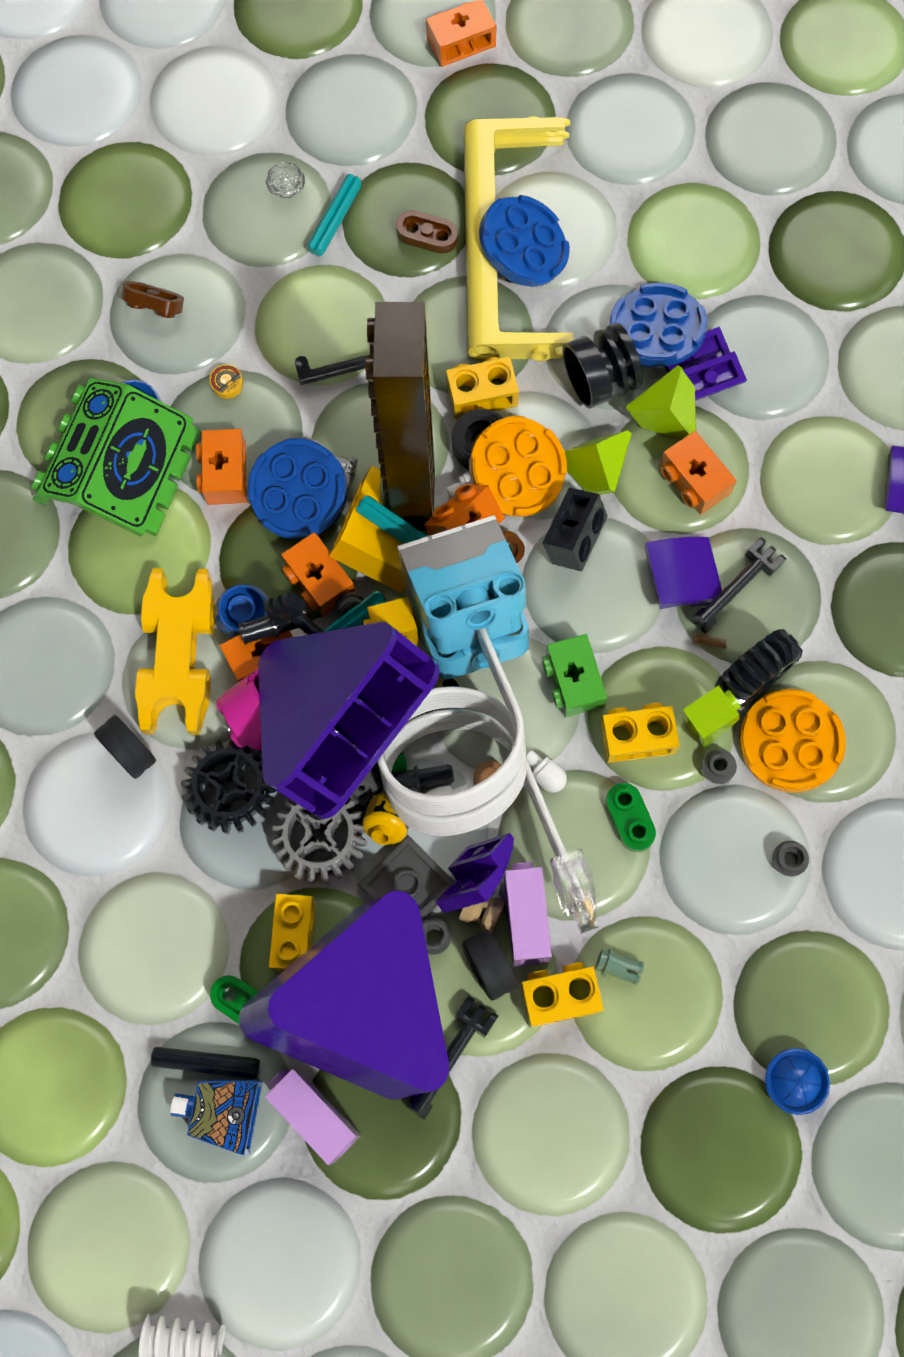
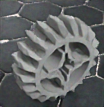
(308, 847)

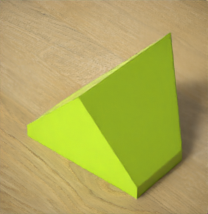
(667, 406)
(598, 462)

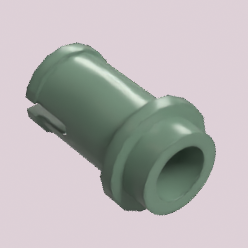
(617, 966)

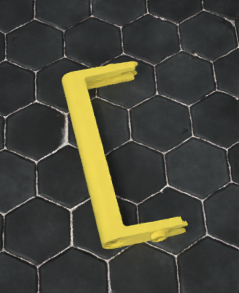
(483, 331)

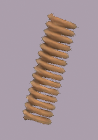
(699, 639)

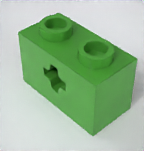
(575, 656)

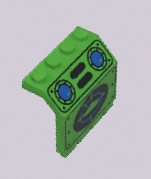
(118, 456)

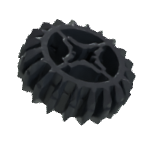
(760, 666)
(203, 774)

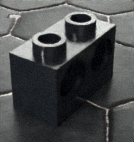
(575, 529)

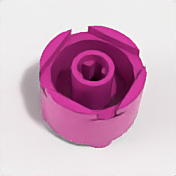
(242, 711)

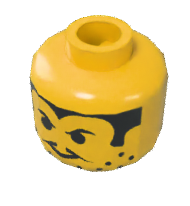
(382, 822)

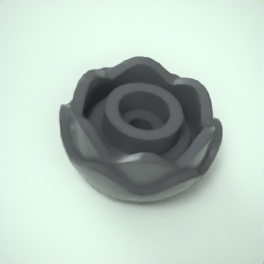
(372, 786)

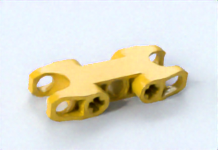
(174, 674)

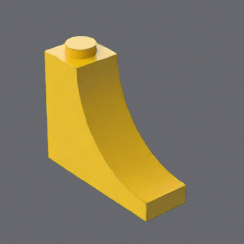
(366, 545)

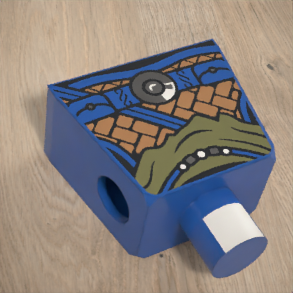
(221, 1113)

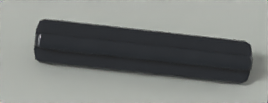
(205, 1062)

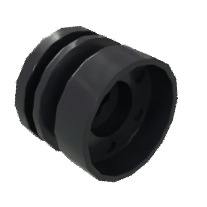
(603, 365)

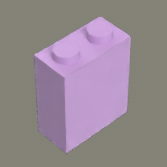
(527, 915)
(311, 1115)

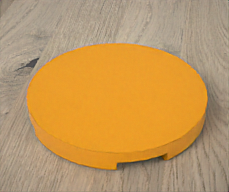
(519, 464)
(792, 741)

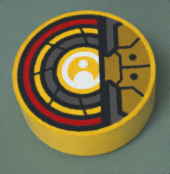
(226, 381)

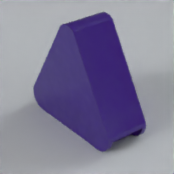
(335, 708)
(360, 1003)

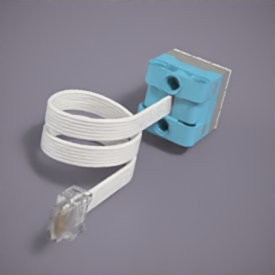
(466, 606)

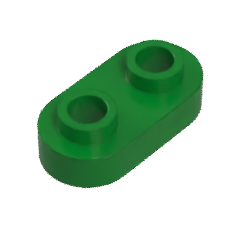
(630, 816)
(243, 995)

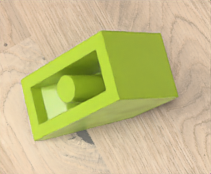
(712, 715)

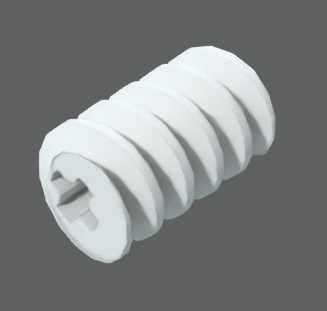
(174, 1342)

